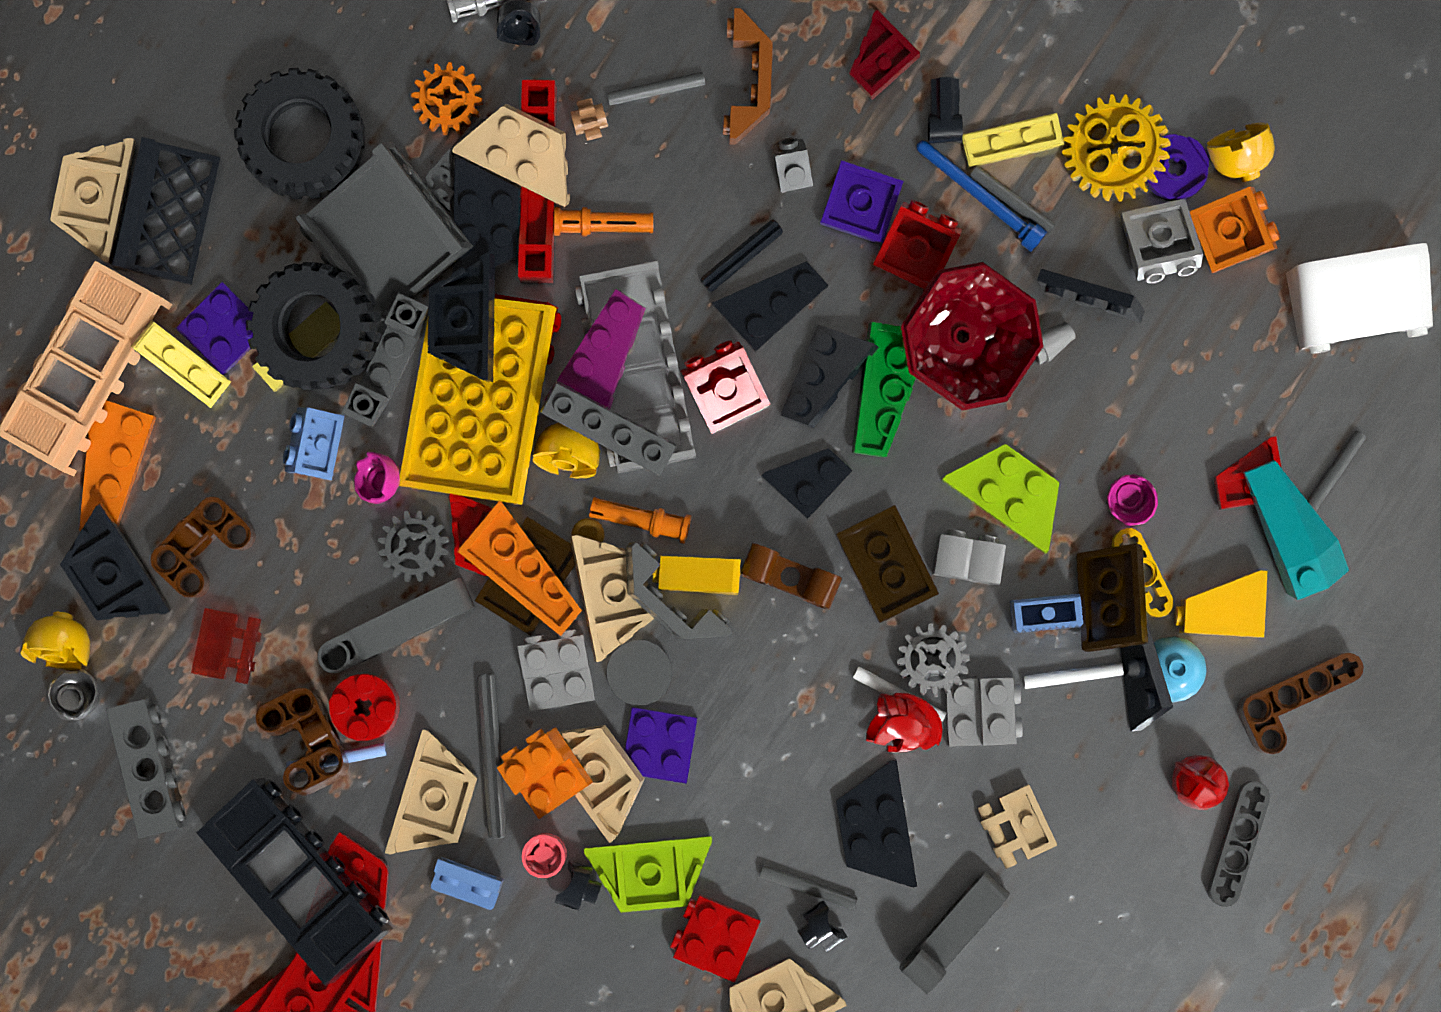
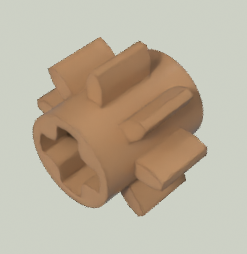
(589, 119)

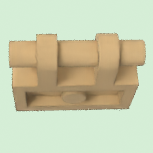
(1027, 824)

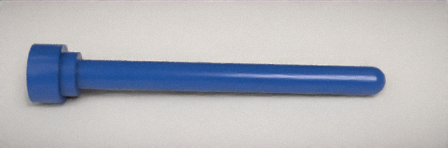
(1029, 234)

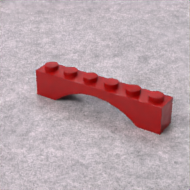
(537, 212)

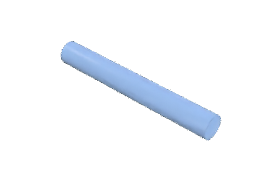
(355, 754)

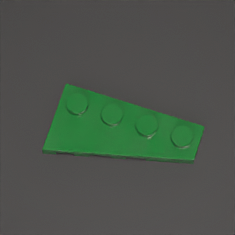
(882, 393)

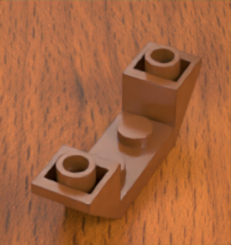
(749, 35)

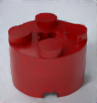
(345, 705)

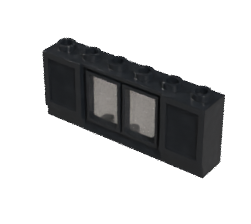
(295, 879)

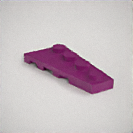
(603, 351)

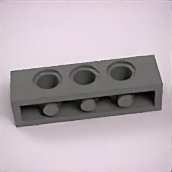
(608, 428)
(123, 721)

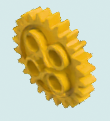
(1115, 119)

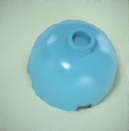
(1181, 666)

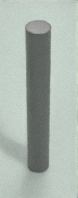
(656, 88)
(1011, 199)
(1336, 469)
(808, 887)

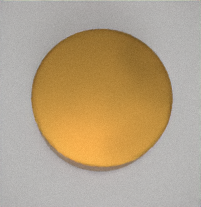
(589, 529)

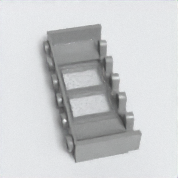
(651, 378)

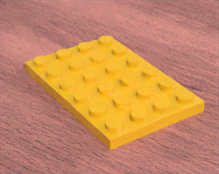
(478, 433)

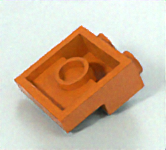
(1235, 228)
(544, 771)

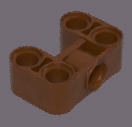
(192, 537)
(814, 584)
(317, 734)

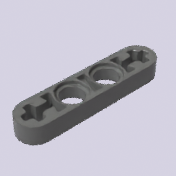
(1244, 845)

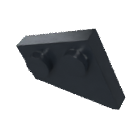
(808, 480)

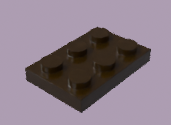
(559, 557)
(887, 564)
(1112, 597)

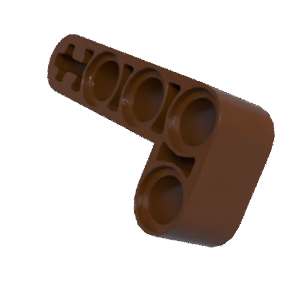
(1301, 695)

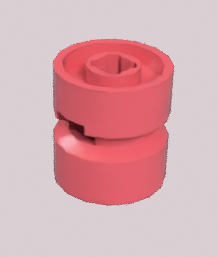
(544, 855)

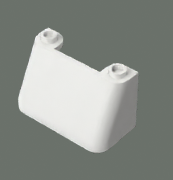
(1361, 296)

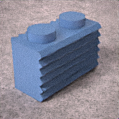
(1046, 613)

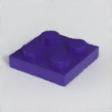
(861, 202)
(219, 328)
(661, 744)

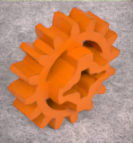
(448, 85)

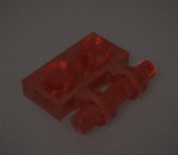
(216, 644)

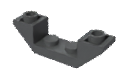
(389, 362)
(639, 567)

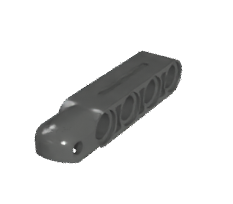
(395, 627)

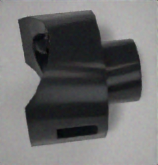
(518, 23)
(580, 888)
(819, 930)

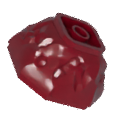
(997, 329)

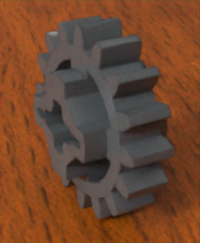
(405, 534)

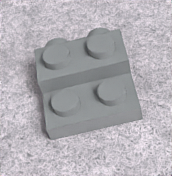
(1162, 241)
(556, 671)
(983, 712)

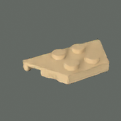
(520, 151)
(93, 195)
(608, 608)
(613, 777)
(433, 799)
(783, 989)

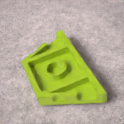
(1010, 492)
(650, 872)

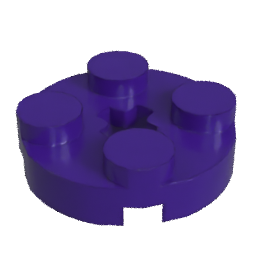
(1194, 172)

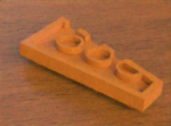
(114, 459)
(515, 564)

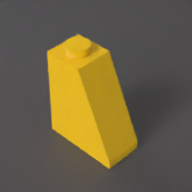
(698, 575)
(1227, 609)

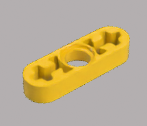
(1162, 590)

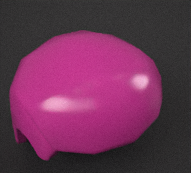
(376, 478)
(1132, 499)

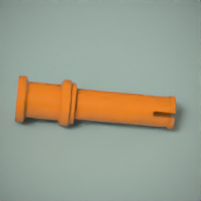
(643, 221)
(654, 521)

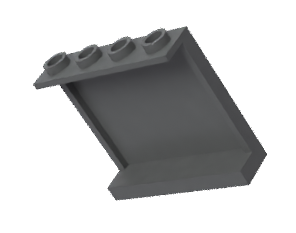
(385, 229)

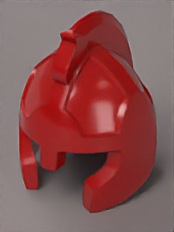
(906, 722)
(1200, 782)

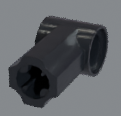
(945, 122)

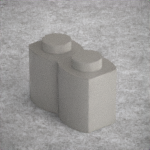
(968, 558)

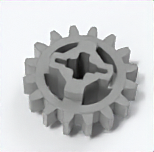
(943, 648)

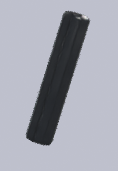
(741, 255)

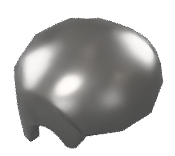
(72, 695)

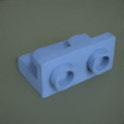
(313, 443)
(466, 883)

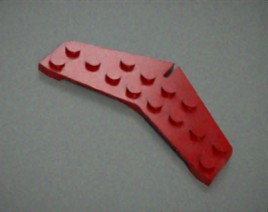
(298, 986)

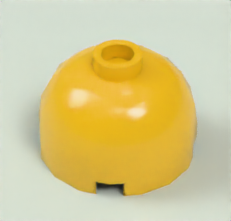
(1242, 152)
(566, 450)
(58, 641)

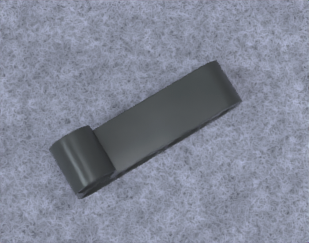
(953, 931)

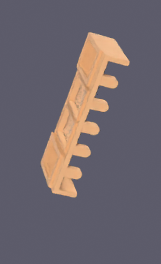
(80, 367)

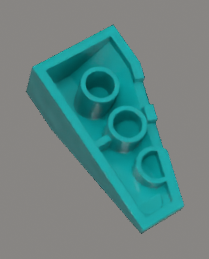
(1300, 541)

